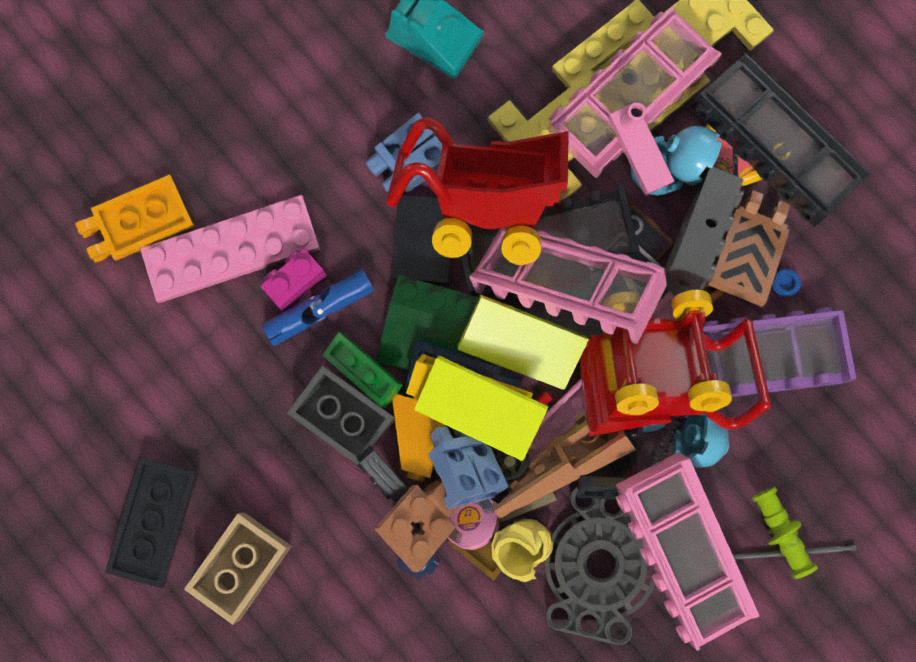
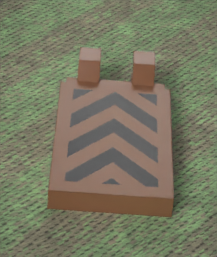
(752, 251)

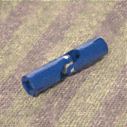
(330, 300)

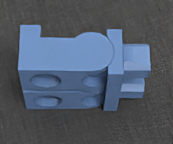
(425, 151)
(465, 467)

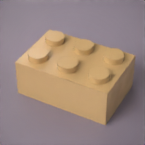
(237, 568)

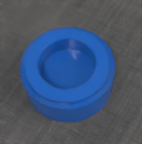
(786, 283)

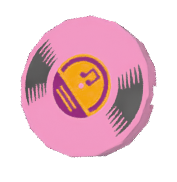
(473, 525)

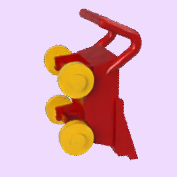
(487, 188)
(664, 372)

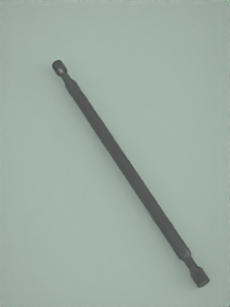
(808, 551)

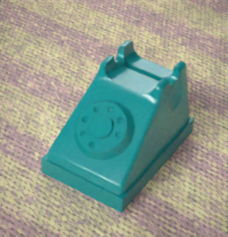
(434, 33)

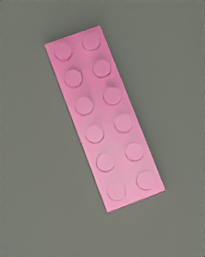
(229, 248)

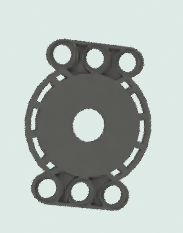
(587, 593)

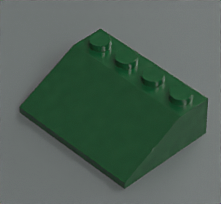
(425, 315)

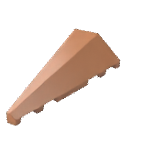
(563, 463)

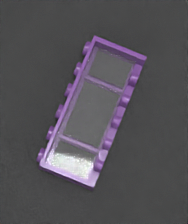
(793, 351)

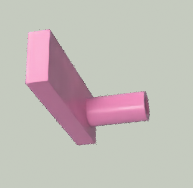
(640, 147)

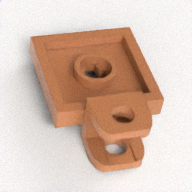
(430, 512)

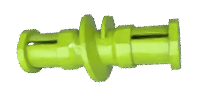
(784, 533)

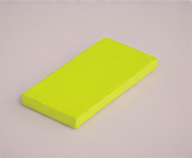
(522, 342)
(481, 408)

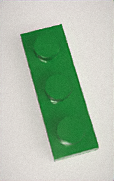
(362, 370)

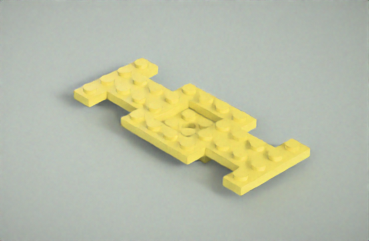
(707, 17)

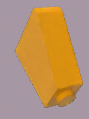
(414, 438)

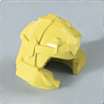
(521, 548)

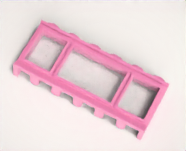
(648, 72)
(578, 280)
(686, 550)

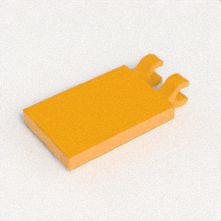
(136, 220)

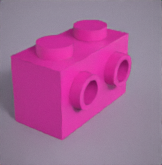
(293, 280)

